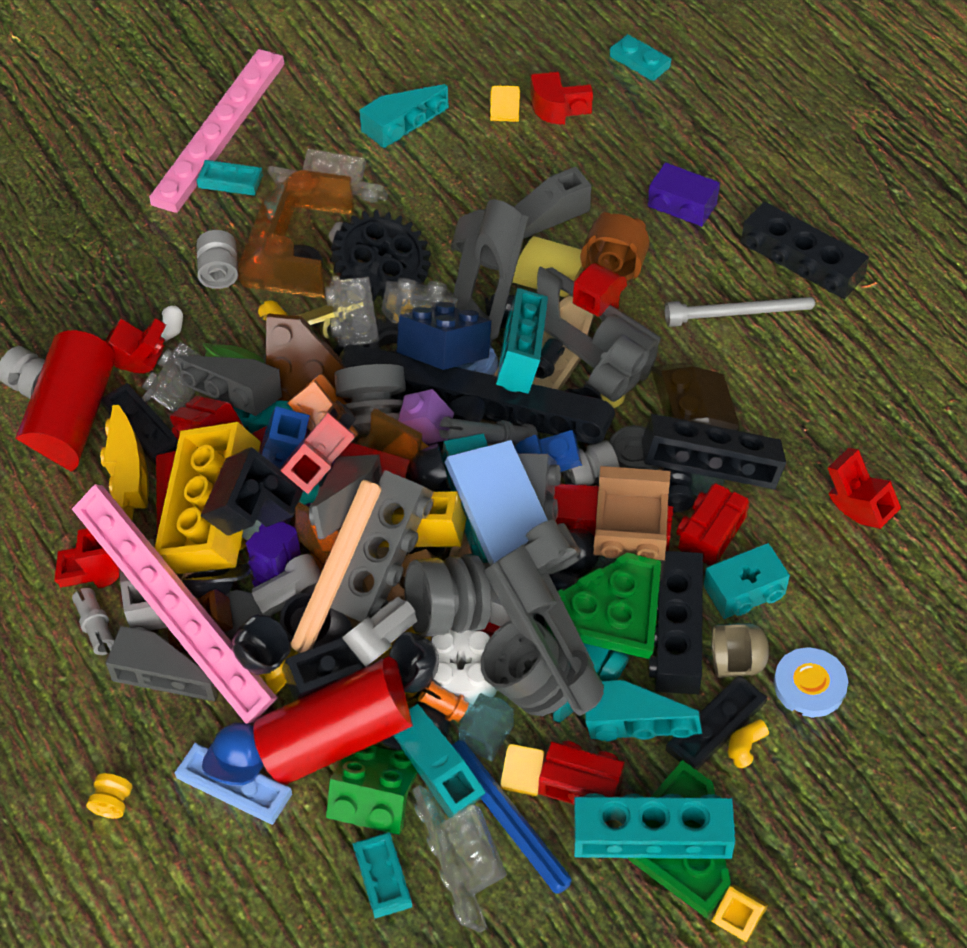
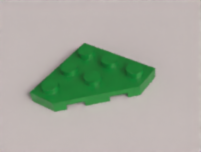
(617, 605)
(693, 880)

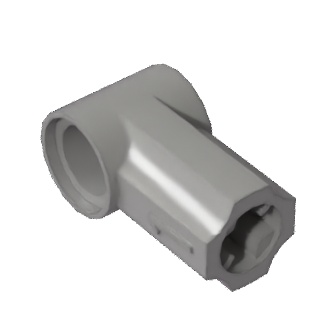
(299, 577)
(376, 633)

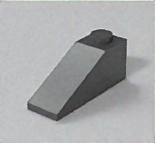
(152, 663)

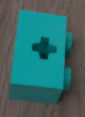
(746, 581)

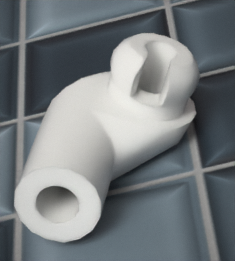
(173, 319)

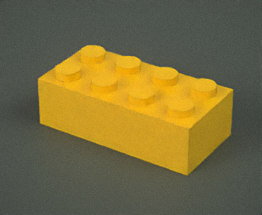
(184, 537)

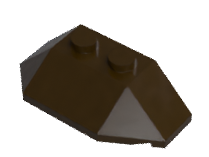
(695, 395)

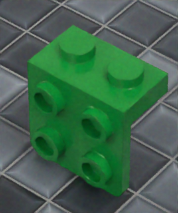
(371, 789)

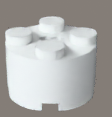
(461, 664)

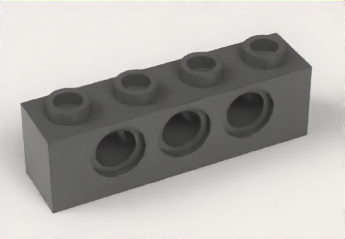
(402, 538)

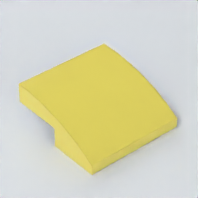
(547, 254)

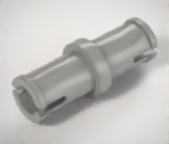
(93, 621)

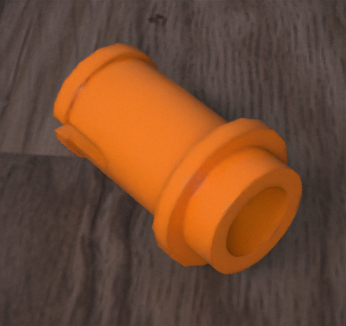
(445, 702)

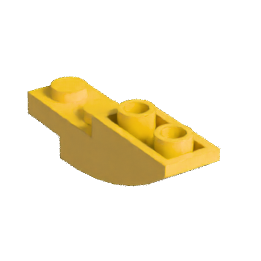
(125, 463)

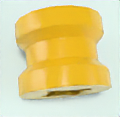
(109, 795)

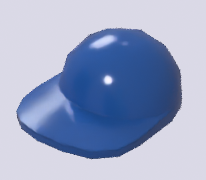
(233, 756)

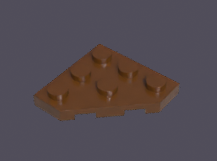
(298, 354)

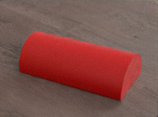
(67, 397)
(333, 722)

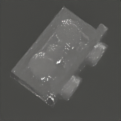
(352, 310)

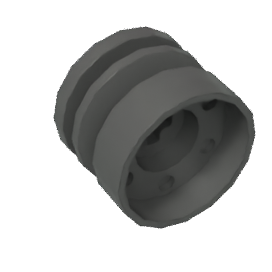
(369, 389)
(448, 594)
(520, 672)

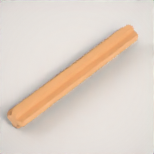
(336, 566)

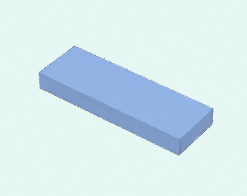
(261, 798)

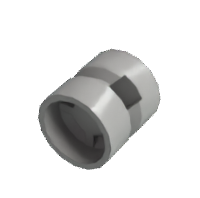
(217, 259)
(21, 370)
(595, 456)

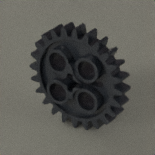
(379, 254)

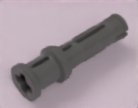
(494, 433)

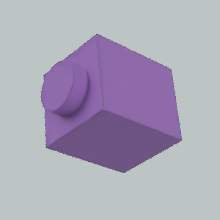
(424, 413)

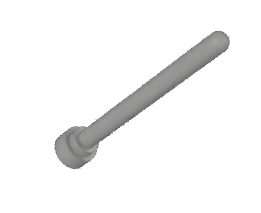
(679, 313)

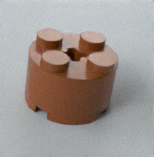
(617, 244)

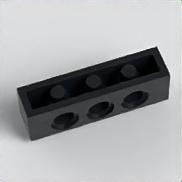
(804, 250)
(713, 451)
(681, 671)

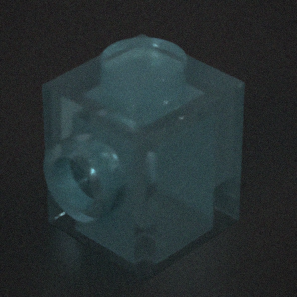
(486, 725)

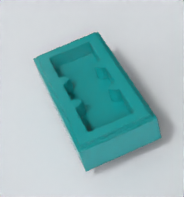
(230, 177)
(382, 875)

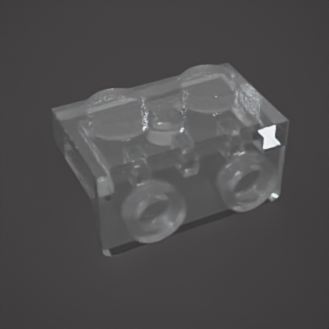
(167, 385)

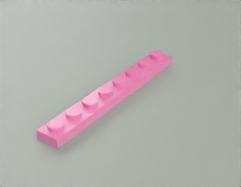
(216, 130)
(173, 603)

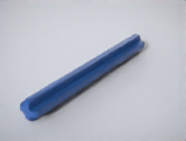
(516, 824)

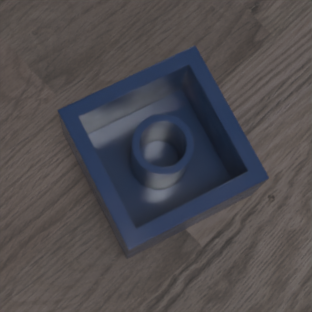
(444, 335)

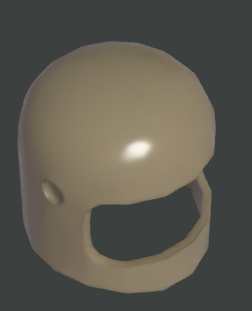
(739, 649)

